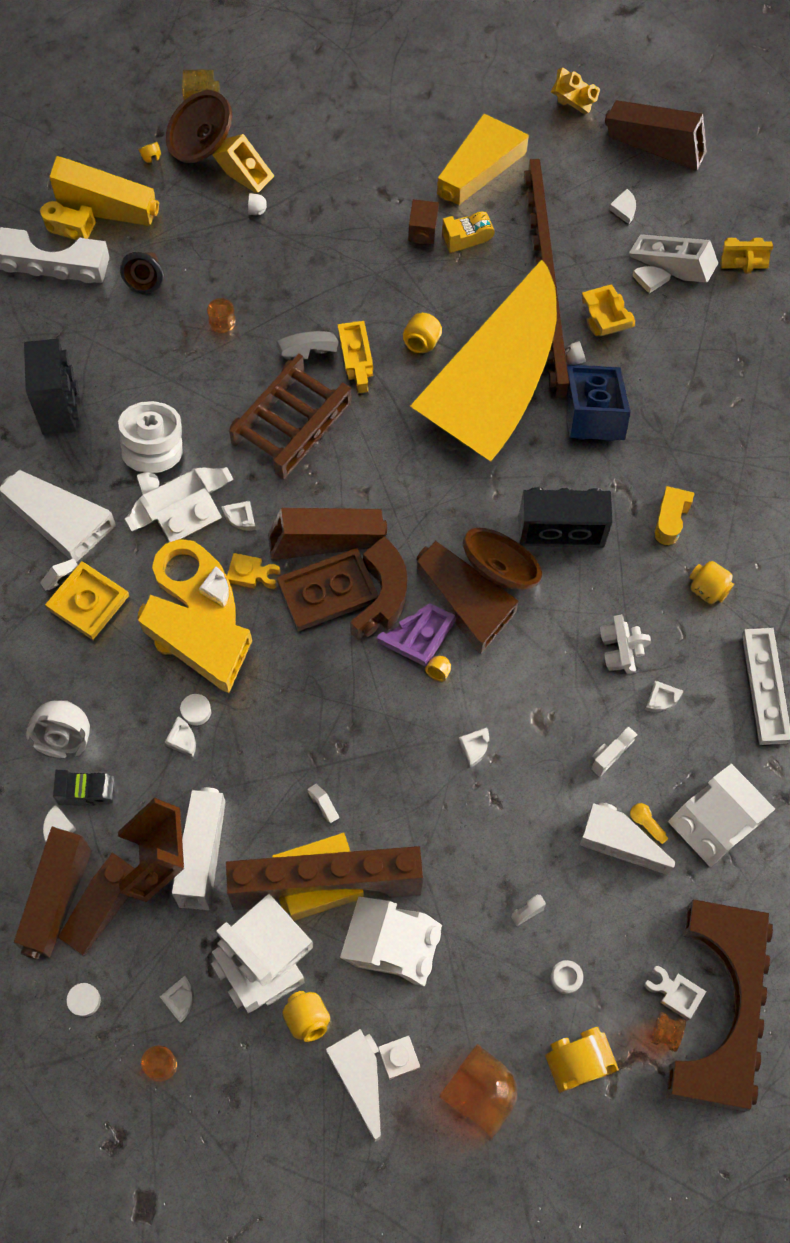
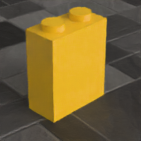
(315, 902)

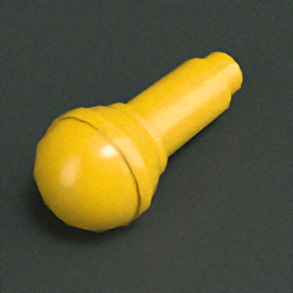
(642, 815)

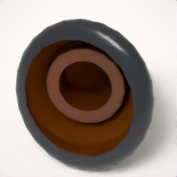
(141, 272)

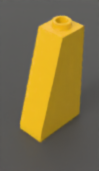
(481, 158)
(103, 192)
(197, 639)

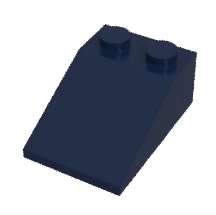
(597, 403)

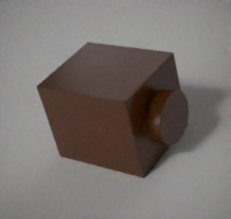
(423, 221)

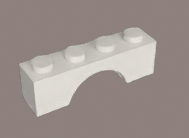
(82, 261)

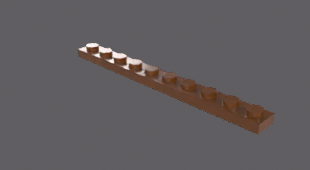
(542, 244)

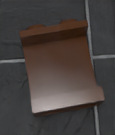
(160, 844)

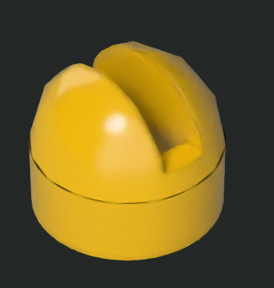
(150, 150)
(438, 668)

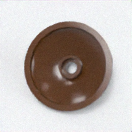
(199, 126)
(501, 559)

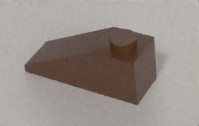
(97, 905)

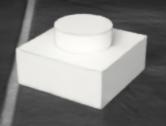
(399, 1057)

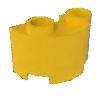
(607, 311)
(581, 1060)

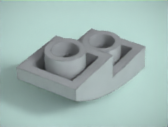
(301, 343)

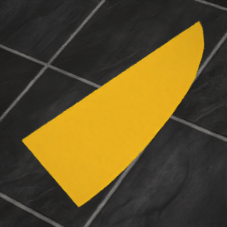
(497, 371)

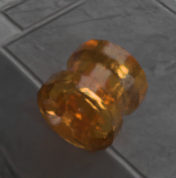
(219, 308)
(668, 1031)
(154, 1059)

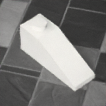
(680, 257)
(619, 837)
(357, 1069)

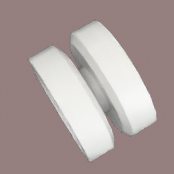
(150, 437)

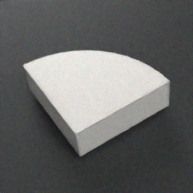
(624, 206)
(651, 277)
(240, 515)
(56, 572)
(216, 587)
(662, 697)
(181, 738)
(474, 746)
(319, 796)
(56, 819)
(533, 907)
(179, 998)

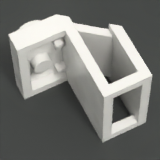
(721, 815)
(391, 940)
(264, 941)
(254, 994)

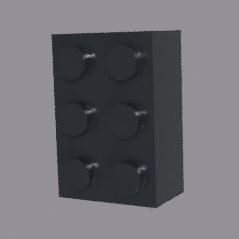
(51, 386)
(565, 518)

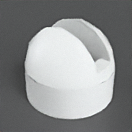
(256, 204)
(575, 354)
(148, 482)

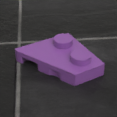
(419, 634)

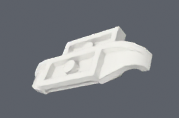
(181, 504)

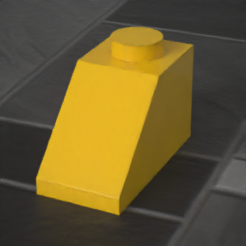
(243, 163)

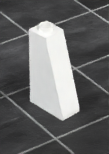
(58, 515)
(201, 844)

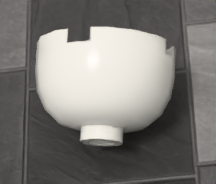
(59, 729)

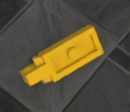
(356, 353)

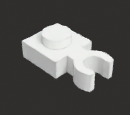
(607, 755)
(680, 994)

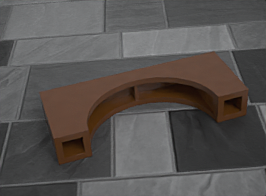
(382, 870)
(740, 943)

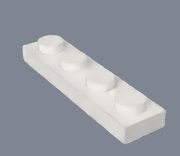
(766, 686)

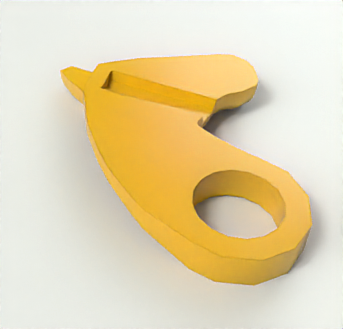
(188, 590)

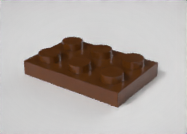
(327, 589)

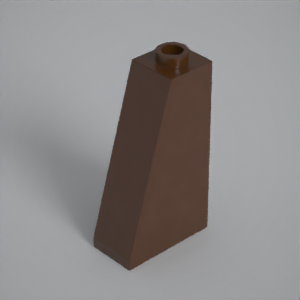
(659, 131)
(324, 531)
(477, 604)
(52, 892)

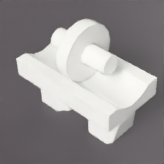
(619, 632)

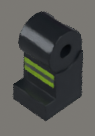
(83, 788)

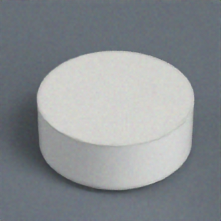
(195, 709)
(566, 977)
(83, 1000)

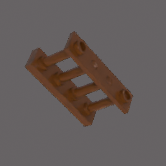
(302, 438)

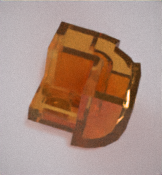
(482, 1092)

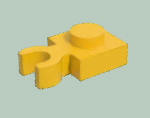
(248, 570)

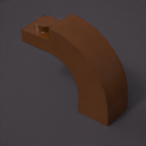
(390, 571)

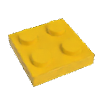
(87, 600)

